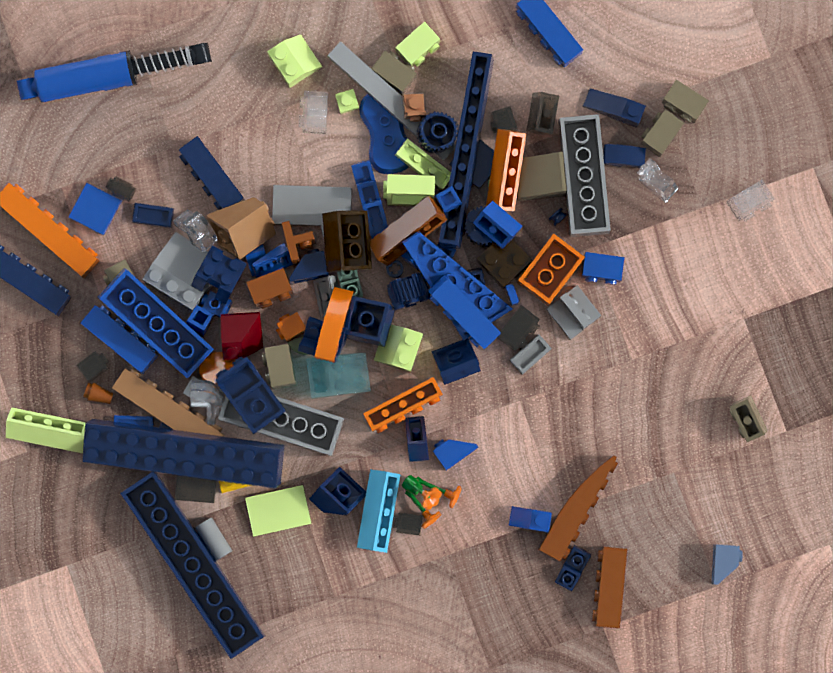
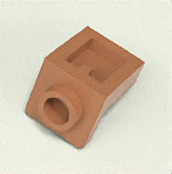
(414, 107)

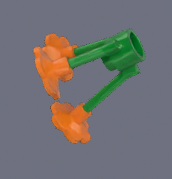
(431, 498)

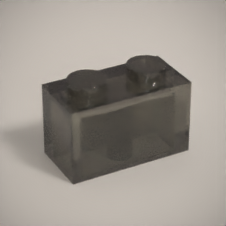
(542, 113)
(518, 328)

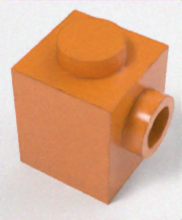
(290, 326)

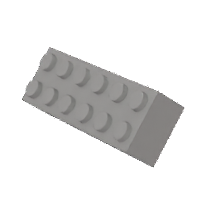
(584, 175)
(297, 426)

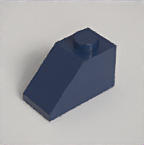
(310, 267)
(416, 439)

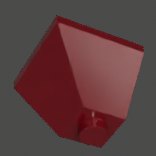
(241, 334)

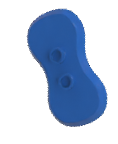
(386, 136)

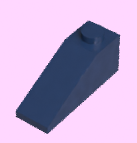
(614, 107)

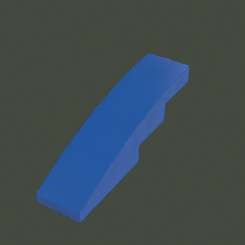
(369, 197)

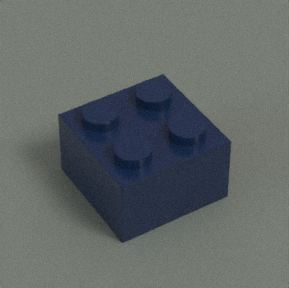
(369, 321)

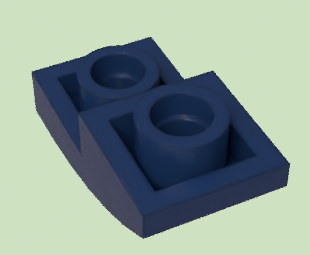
(624, 155)
(573, 568)

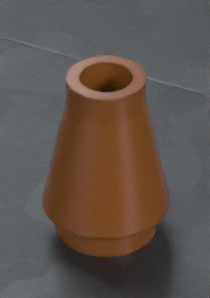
(97, 394)

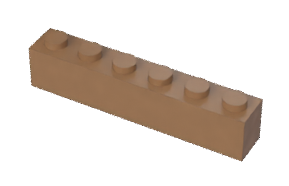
(161, 404)

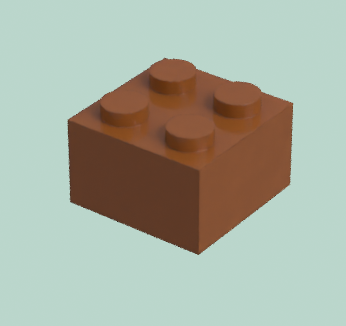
(270, 288)

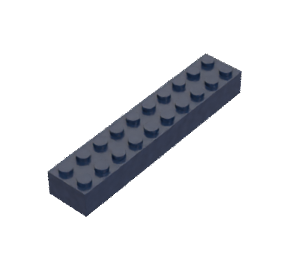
(183, 453)
(192, 564)

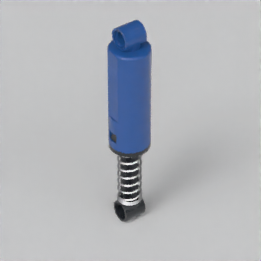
(105, 72)

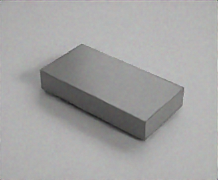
(530, 354)

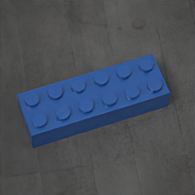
(155, 323)

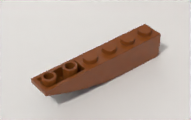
(575, 512)

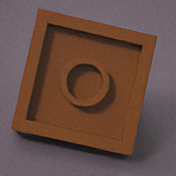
(301, 241)

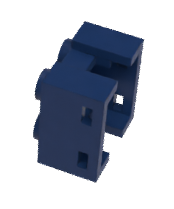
(220, 273)

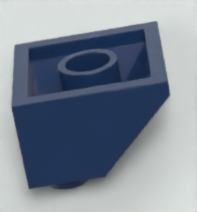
(338, 494)

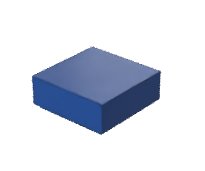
(448, 199)
(512, 295)

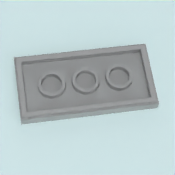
(306, 203)

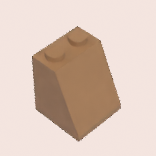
(242, 226)

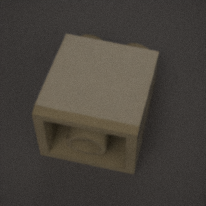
(542, 177)

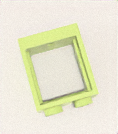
(408, 189)

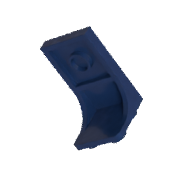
(249, 394)

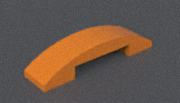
(333, 324)

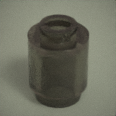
(120, 189)

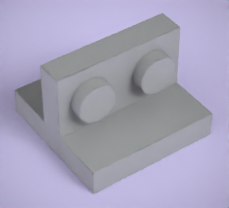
(573, 312)

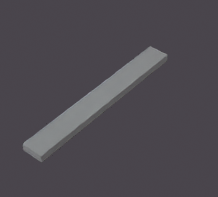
(376, 88)

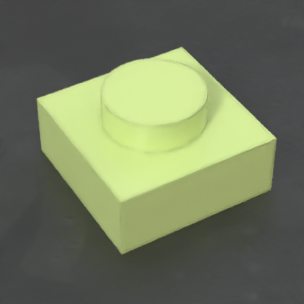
(347, 101)

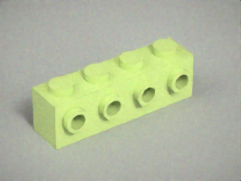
(45, 430)

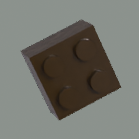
(504, 263)

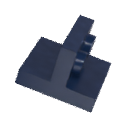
(311, 336)
(456, 361)

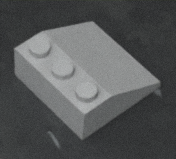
(175, 270)

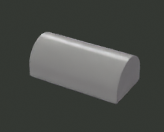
(213, 539)

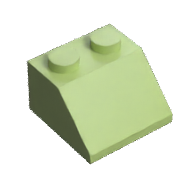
(294, 60)
(400, 348)

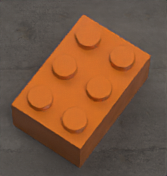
(550, 269)

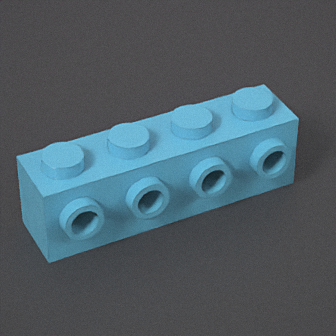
(378, 510)

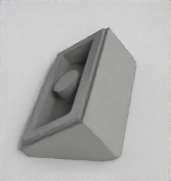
(323, 289)

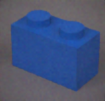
(497, 224)
(602, 268)

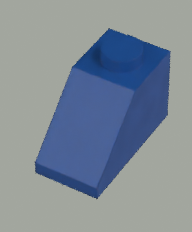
(452, 451)
(530, 519)

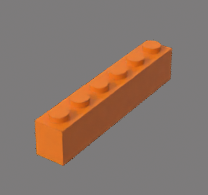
(47, 231)

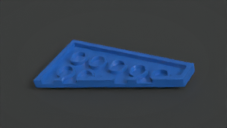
(435, 264)

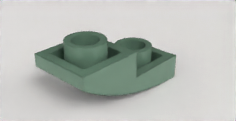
(350, 281)

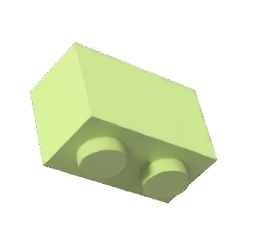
(418, 45)

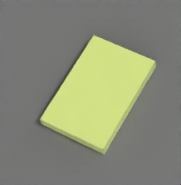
(278, 510)

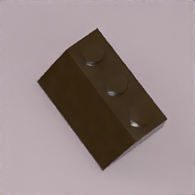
(347, 241)

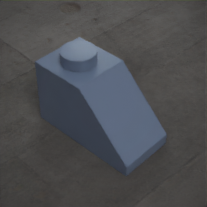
(725, 560)

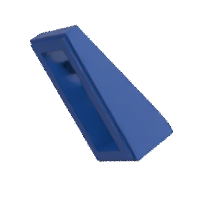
(282, 258)

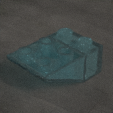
(343, 377)

